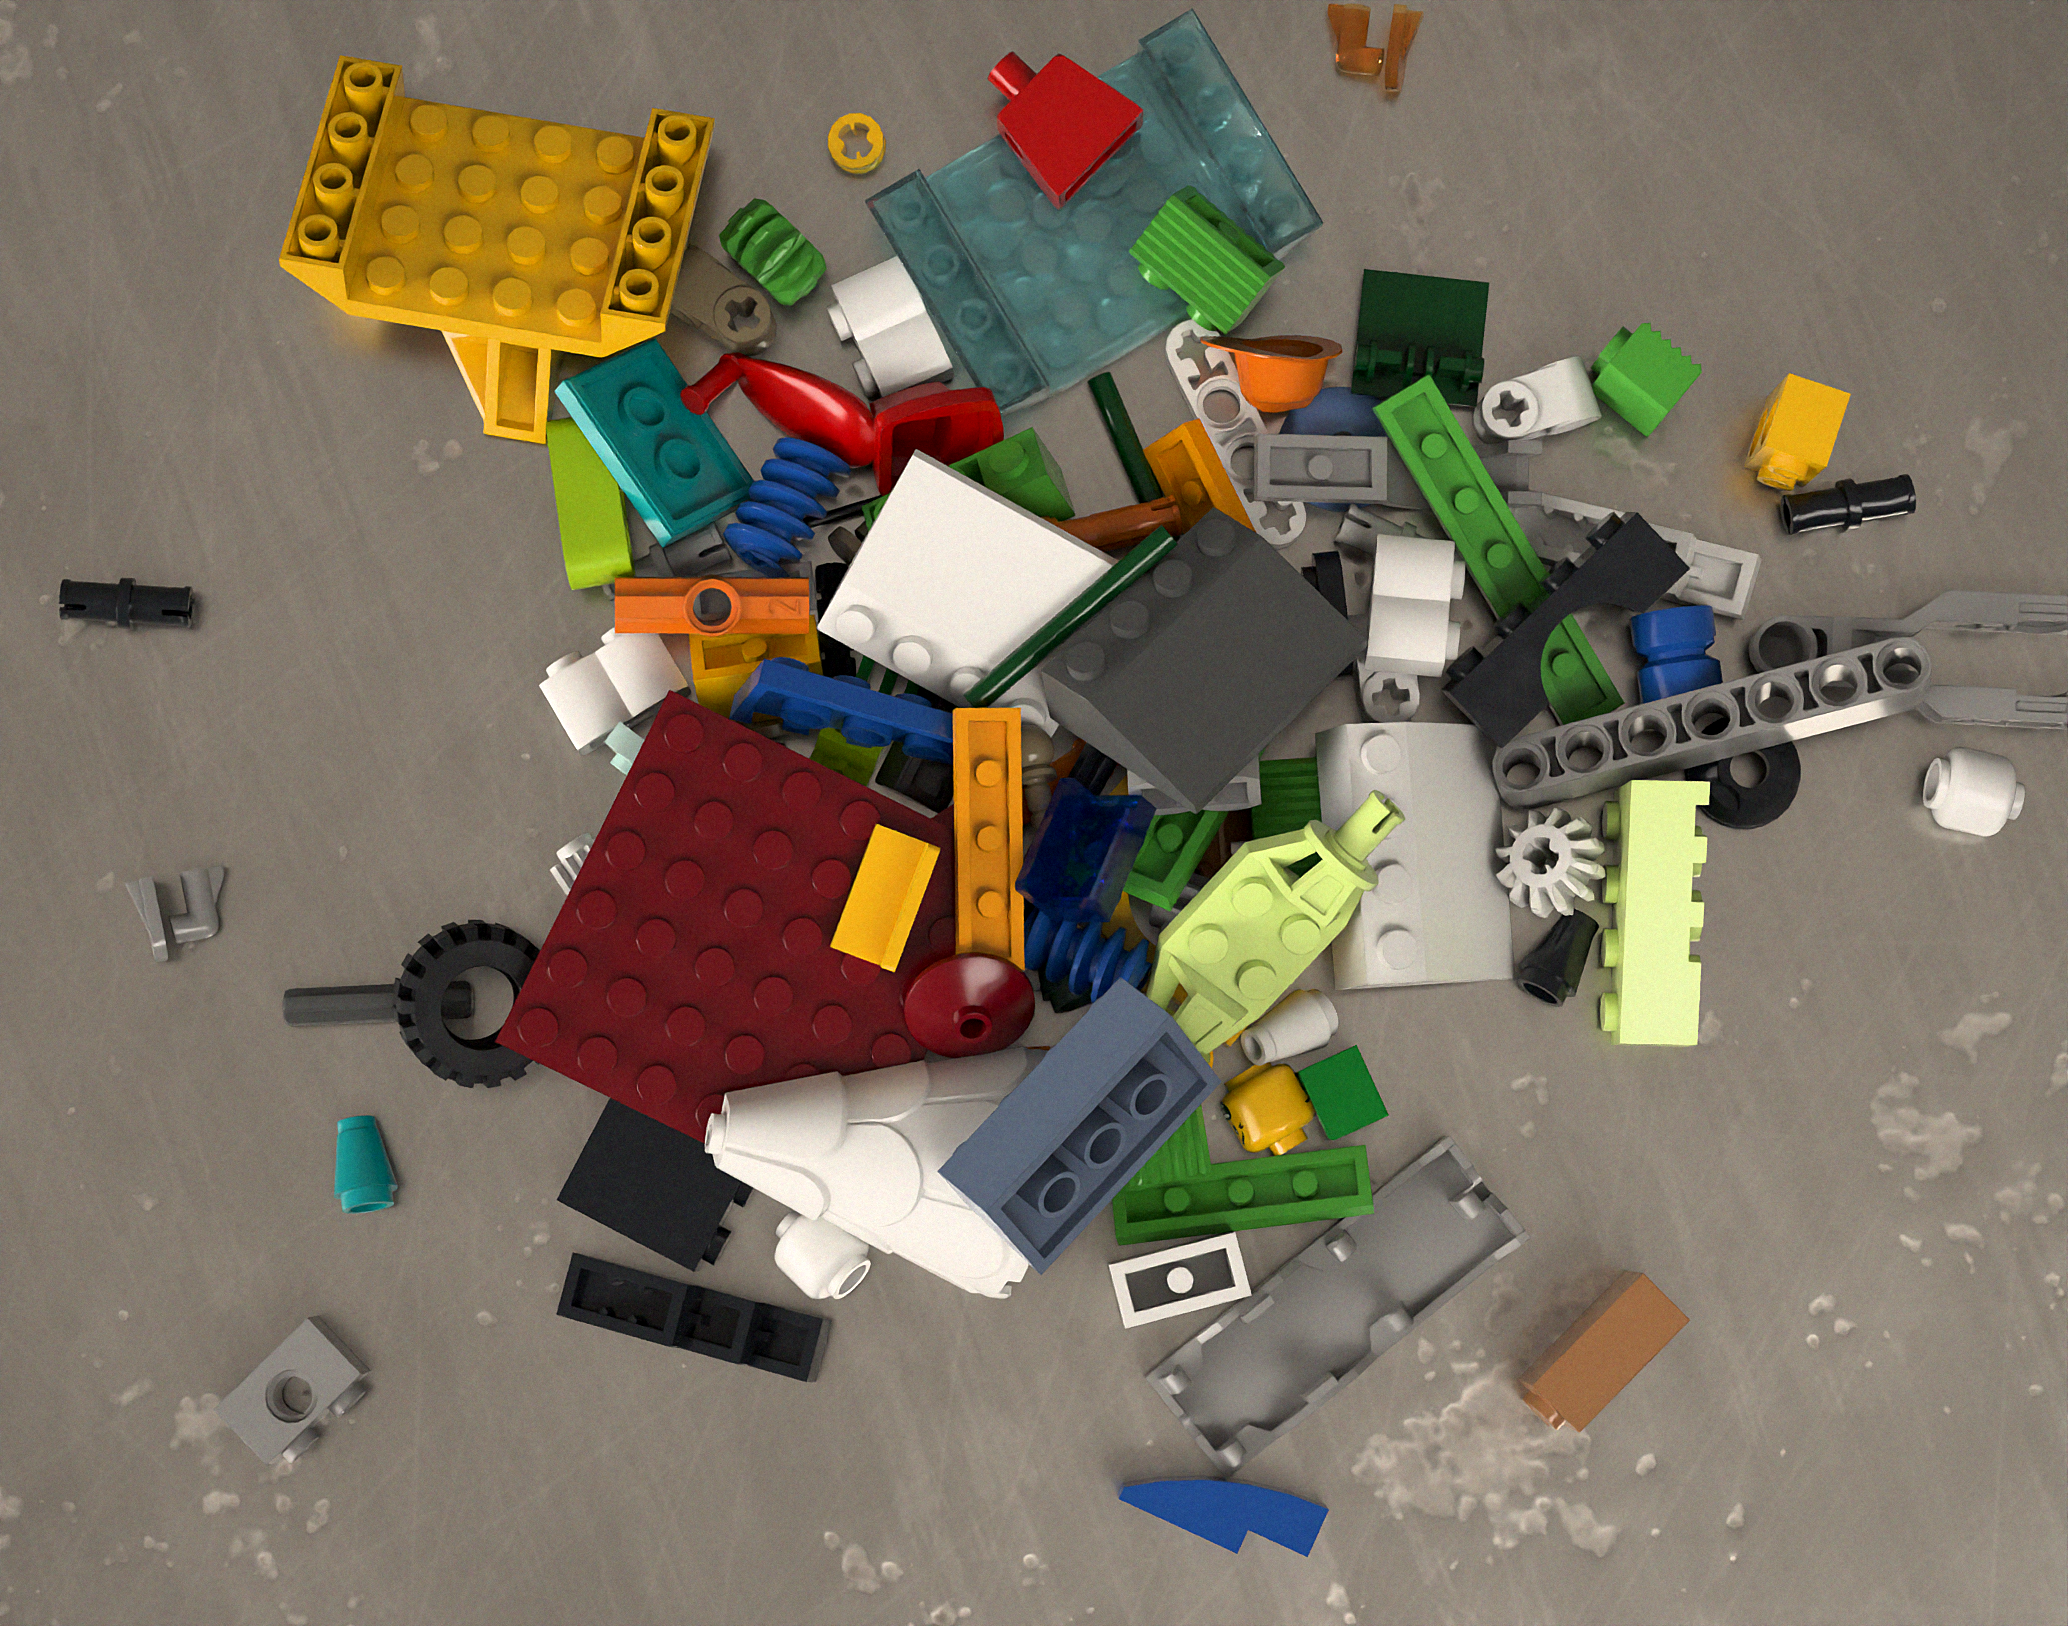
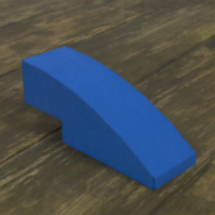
(1229, 1508)

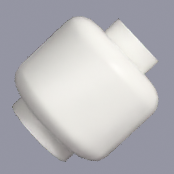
(1973, 791)
(820, 1256)

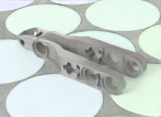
(1801, 638)

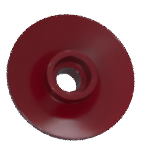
(969, 1005)

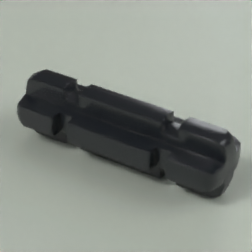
(837, 655)

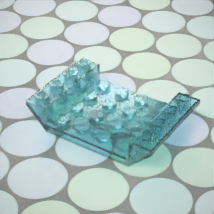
(1054, 293)

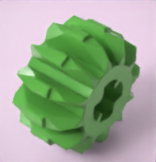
(772, 251)

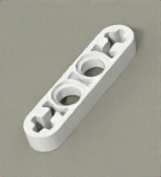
(1230, 435)

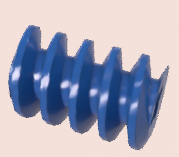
(782, 503)
(1084, 955)

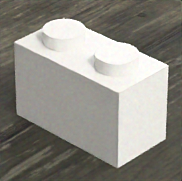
(1179, 1279)

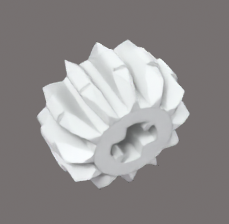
(1538, 843)

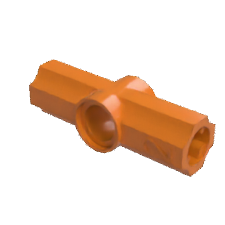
(756, 605)

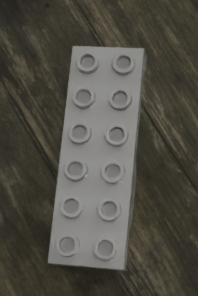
(1336, 1307)

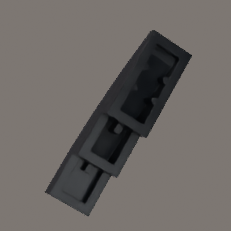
(694, 1317)

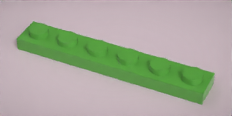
(1491, 541)

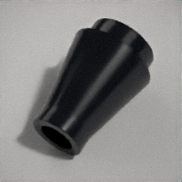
(1558, 960)

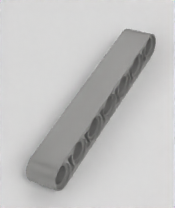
(1734, 700)

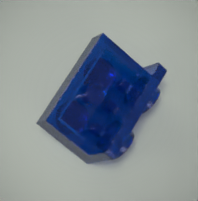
(1083, 853)

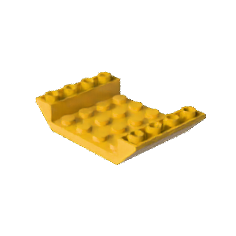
(493, 217)

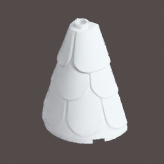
(870, 1155)

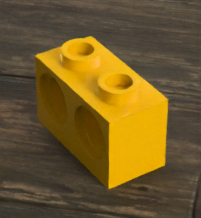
(1796, 432)

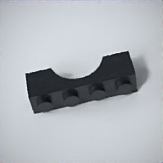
(1503, 682)

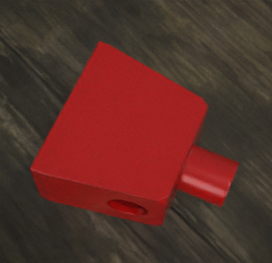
(1061, 122)

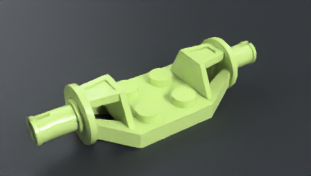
(1263, 923)

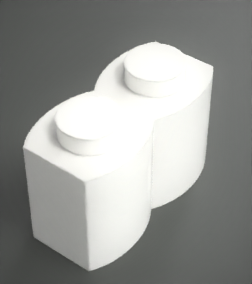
(889, 329)
(1411, 606)
(613, 685)

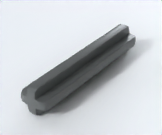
(363, 1004)

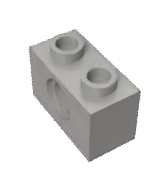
(257, 1406)

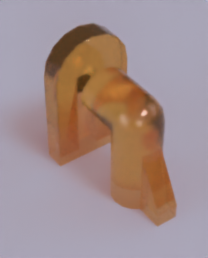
(1351, 30)

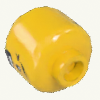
(1267, 1108)

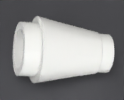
(1292, 1027)

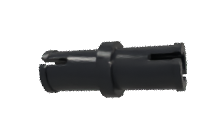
(1848, 504)
(126, 603)

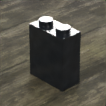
(654, 1187)

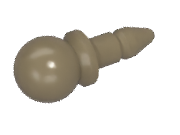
(1037, 755)

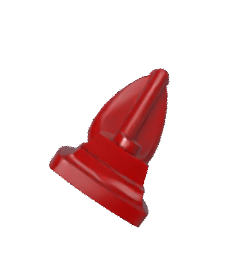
(815, 410)

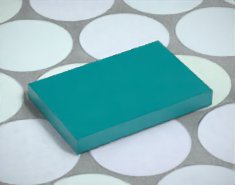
(657, 450)

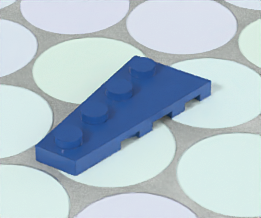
(846, 703)

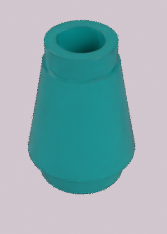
(362, 1167)

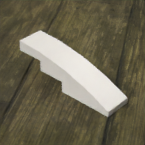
(1716, 575)

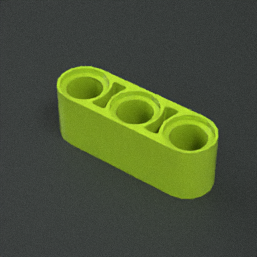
(588, 510)

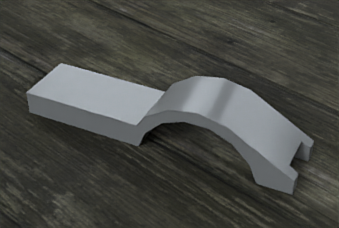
(1372, 470)

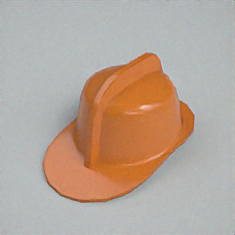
(1279, 370)

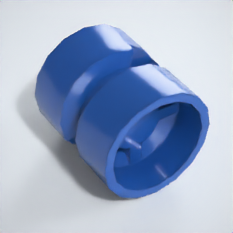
(1675, 650)

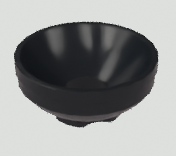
(1745, 807)

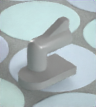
(201, 920)

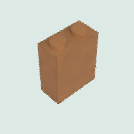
(1601, 1352)

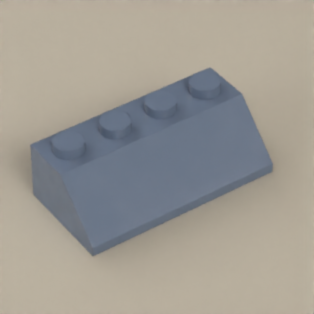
(1080, 1125)

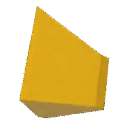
(509, 384)

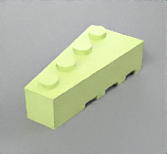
(1653, 913)

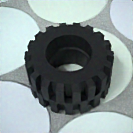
(422, 991)

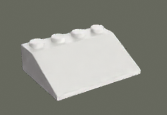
(958, 585)
(1438, 890)

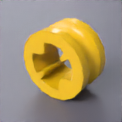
(874, 137)

